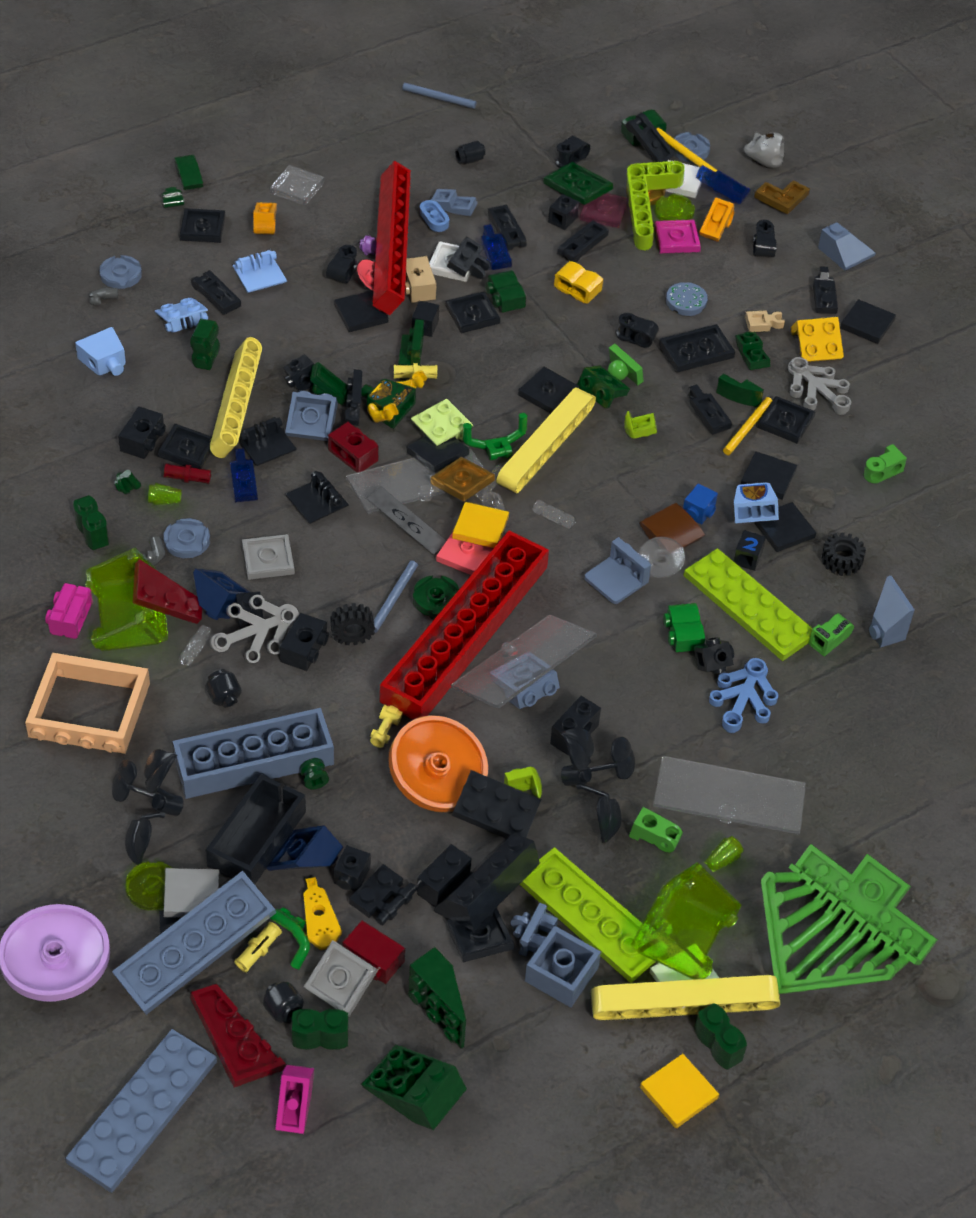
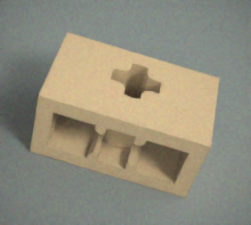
(419, 280)

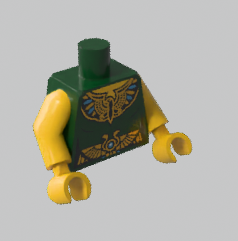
(391, 399)

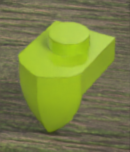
(640, 426)
(524, 780)

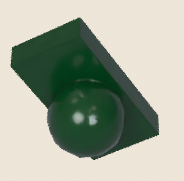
(327, 383)

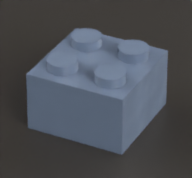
(562, 966)

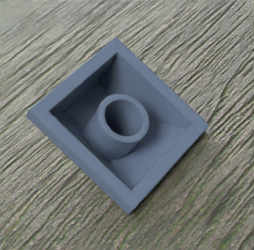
(843, 246)
(891, 615)

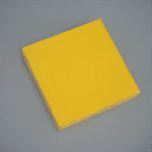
(480, 525)
(679, 1091)

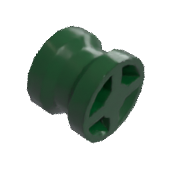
(314, 773)

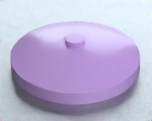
(54, 952)

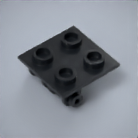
(266, 441)
(317, 498)

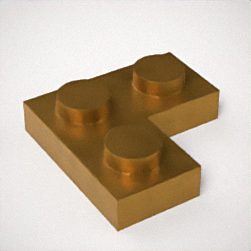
(785, 199)

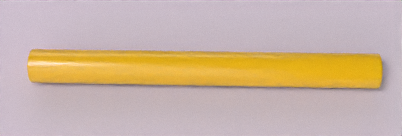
(684, 151)
(747, 426)

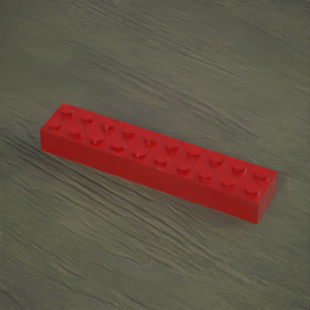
(464, 626)

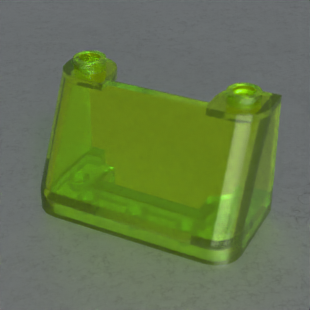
(123, 622)
(686, 922)

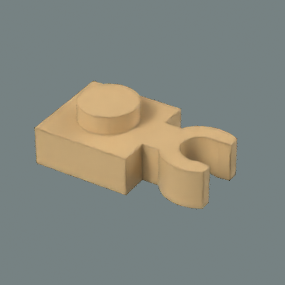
(760, 321)

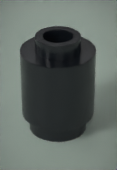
(470, 152)

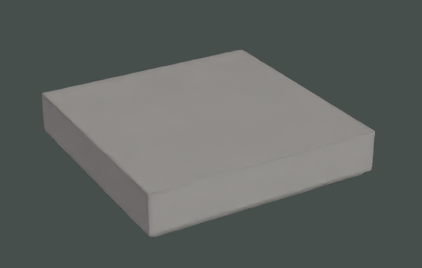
(268, 556)
(188, 889)
(340, 978)

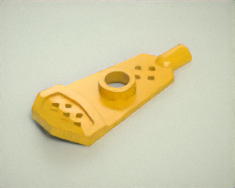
(325, 923)

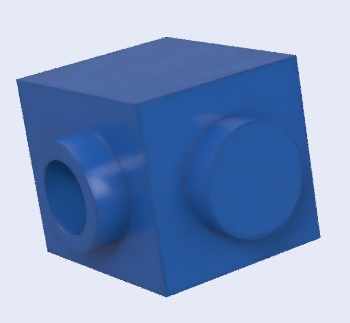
(700, 503)

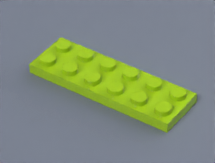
(749, 604)
(588, 912)

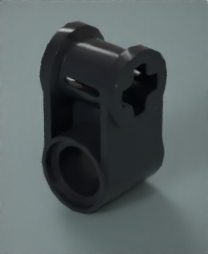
(572, 150)
(764, 240)
(343, 264)
(638, 330)

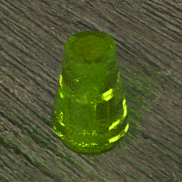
(162, 494)
(725, 853)

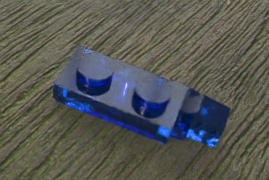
(724, 184)
(495, 249)
(243, 478)

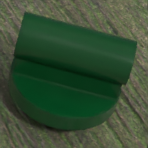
(172, 197)
(126, 481)

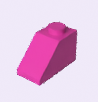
(294, 1098)

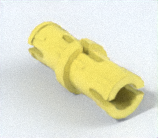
(407, 371)
(269, 934)

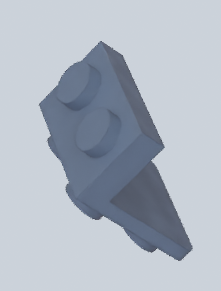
(620, 573)

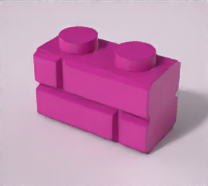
(69, 610)

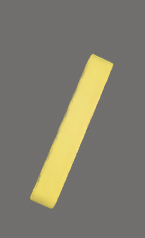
(236, 398)
(546, 440)
(669, 997)

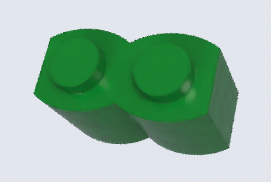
(684, 627)

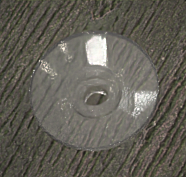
(663, 549)

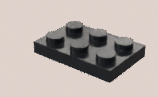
(696, 348)
(496, 806)

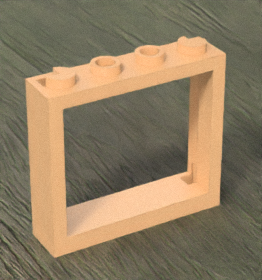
(92, 671)

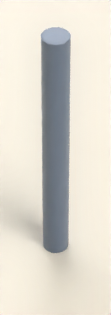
(439, 95)
(394, 595)

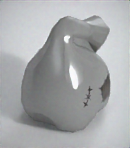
(766, 149)

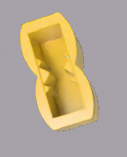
(578, 282)

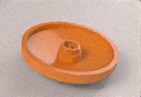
(434, 760)

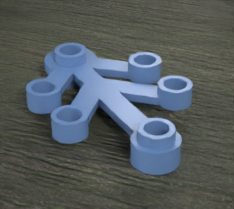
(755, 671)

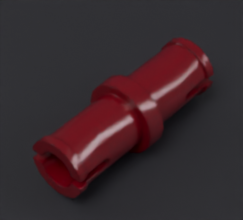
(187, 473)

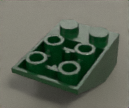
(436, 990)
(416, 1085)

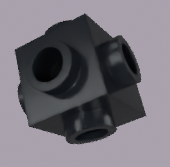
(299, 373)
(714, 655)

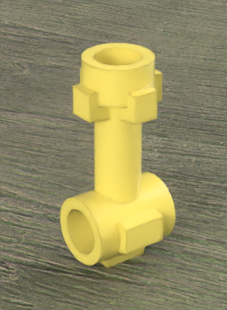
(389, 715)

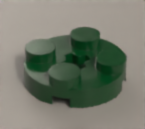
(426, 588)

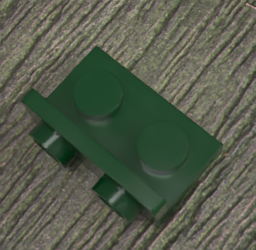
(412, 345)
(602, 385)

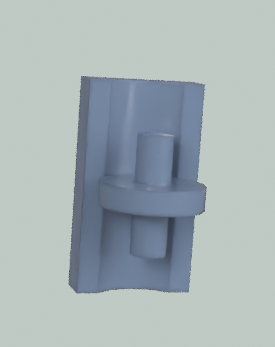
(530, 928)

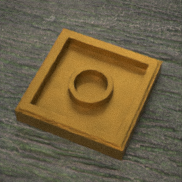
(462, 479)

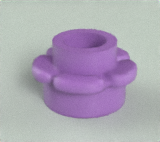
(368, 245)

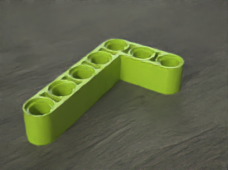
(647, 177)

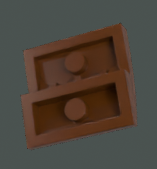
(674, 524)

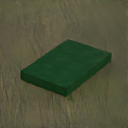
(578, 183)

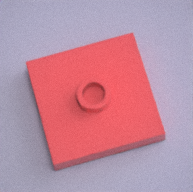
(462, 555)

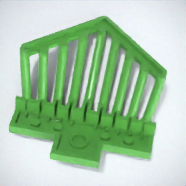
(866, 897)

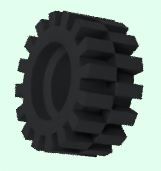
(843, 544)
(352, 624)

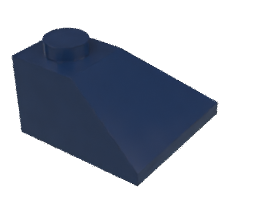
(216, 592)
(307, 849)

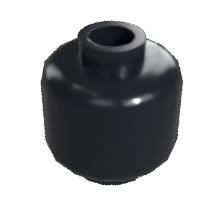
(223, 688)
(281, 1001)

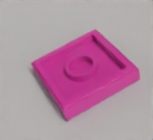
(677, 236)

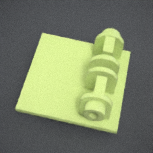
(441, 422)

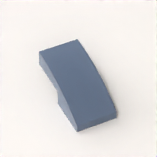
(454, 204)

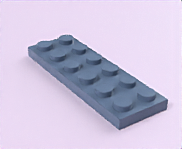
(194, 942)
(141, 1110)

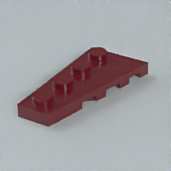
(234, 1039)

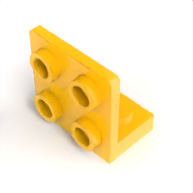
(819, 339)

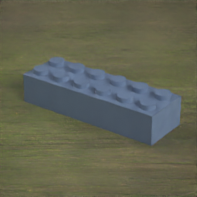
(244, 752)

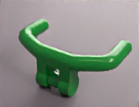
(498, 446)
(294, 925)

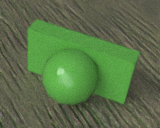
(624, 366)

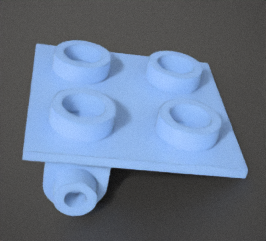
(259, 272)
(175, 313)

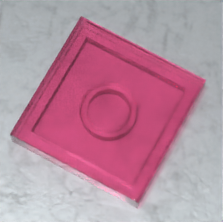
(605, 210)

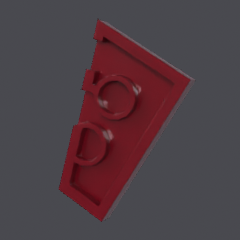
(164, 595)

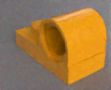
(264, 218)
(717, 219)

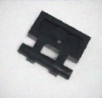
(377, 890)

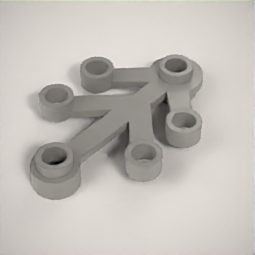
(800, 368)
(259, 627)

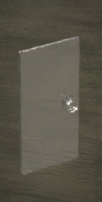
(404, 480)
(523, 661)
(730, 795)

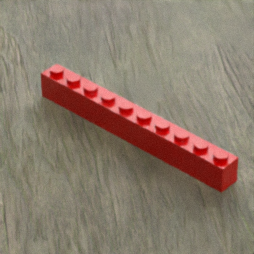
(392, 238)

